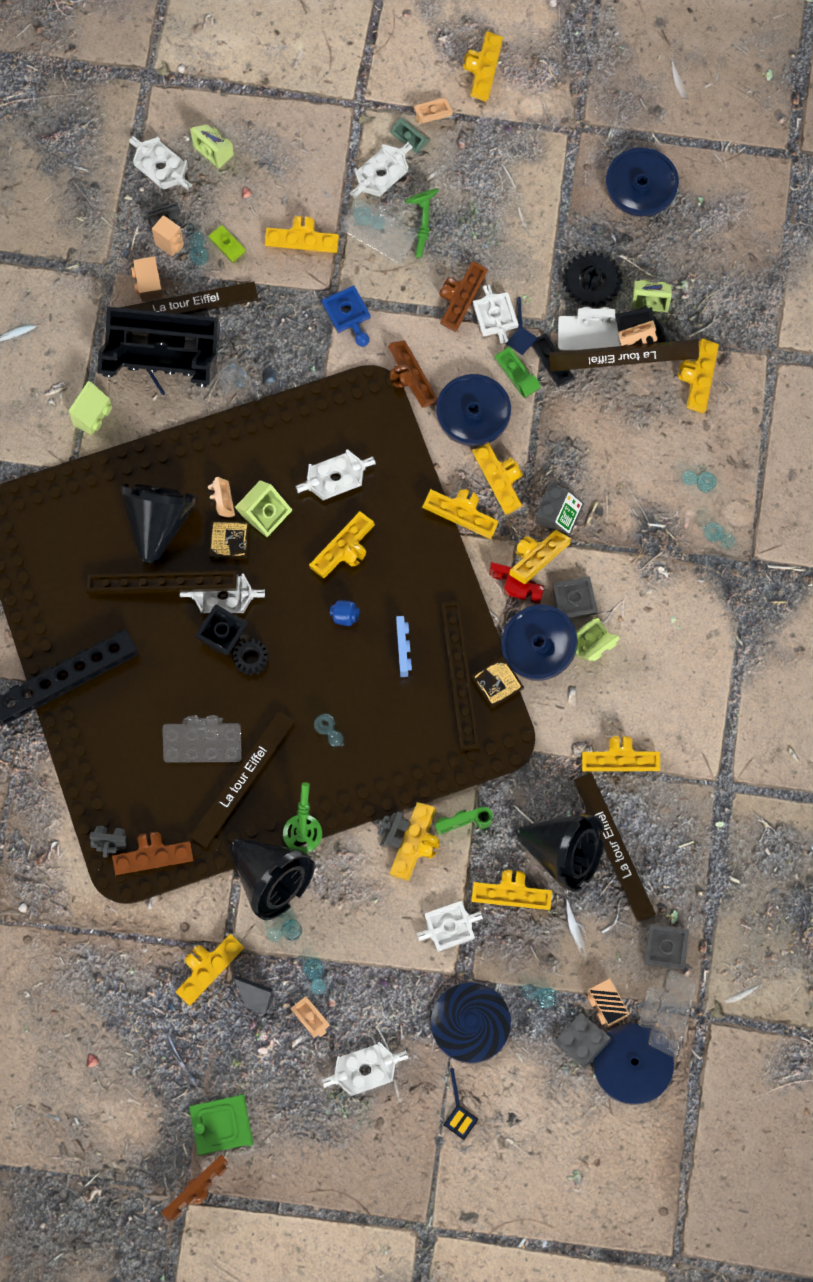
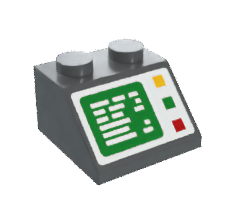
(559, 510)

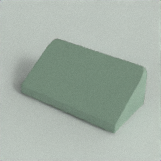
(409, 133)

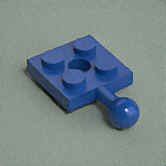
(357, 314)

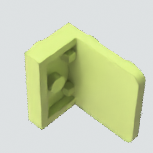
(594, 640)

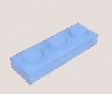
(403, 646)

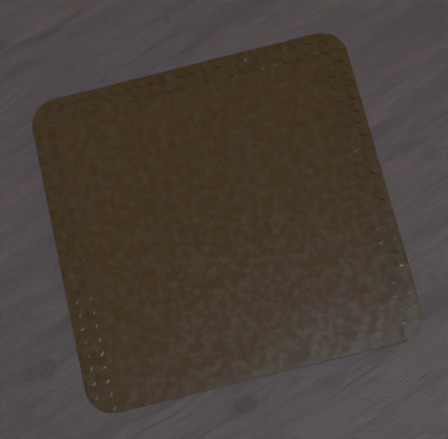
(394, 728)

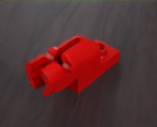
(514, 587)

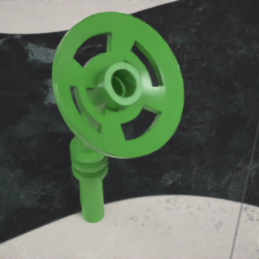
(423, 201)
(302, 827)

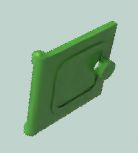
(225, 1125)

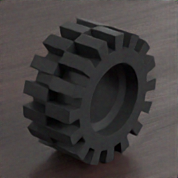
(250, 646)

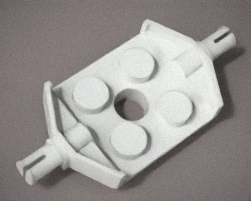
(152, 153)
(388, 159)
(346, 465)
(235, 602)
(377, 1057)

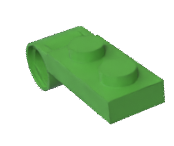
(517, 373)
(463, 818)

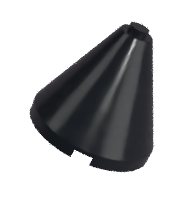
(155, 516)
(566, 847)
(271, 875)

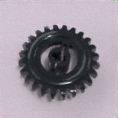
(592, 263)

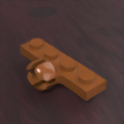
(461, 294)
(410, 374)
(152, 855)
(196, 1189)

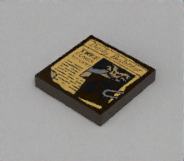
(229, 540)
(497, 682)

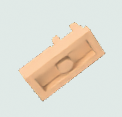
(432, 110)
(633, 334)
(223, 497)
(310, 1017)

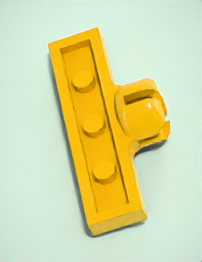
(483, 65)
(302, 237)
(699, 375)
(500, 477)
(461, 511)
(344, 546)
(537, 554)
(620, 758)
(415, 842)
(512, 893)
(207, 967)

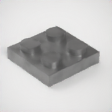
(575, 597)
(666, 947)
(582, 1041)

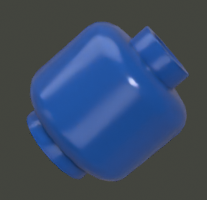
(344, 612)

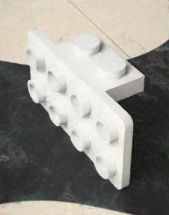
(588, 329)

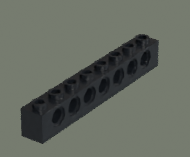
(75, 678)

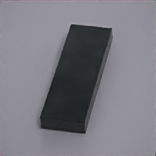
(542, 347)

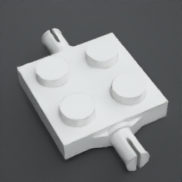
(495, 314)
(449, 926)

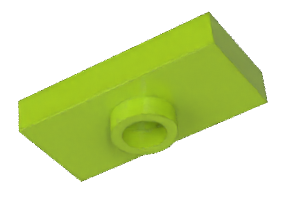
(226, 243)

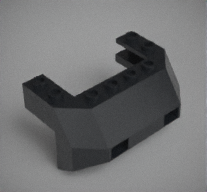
(163, 347)

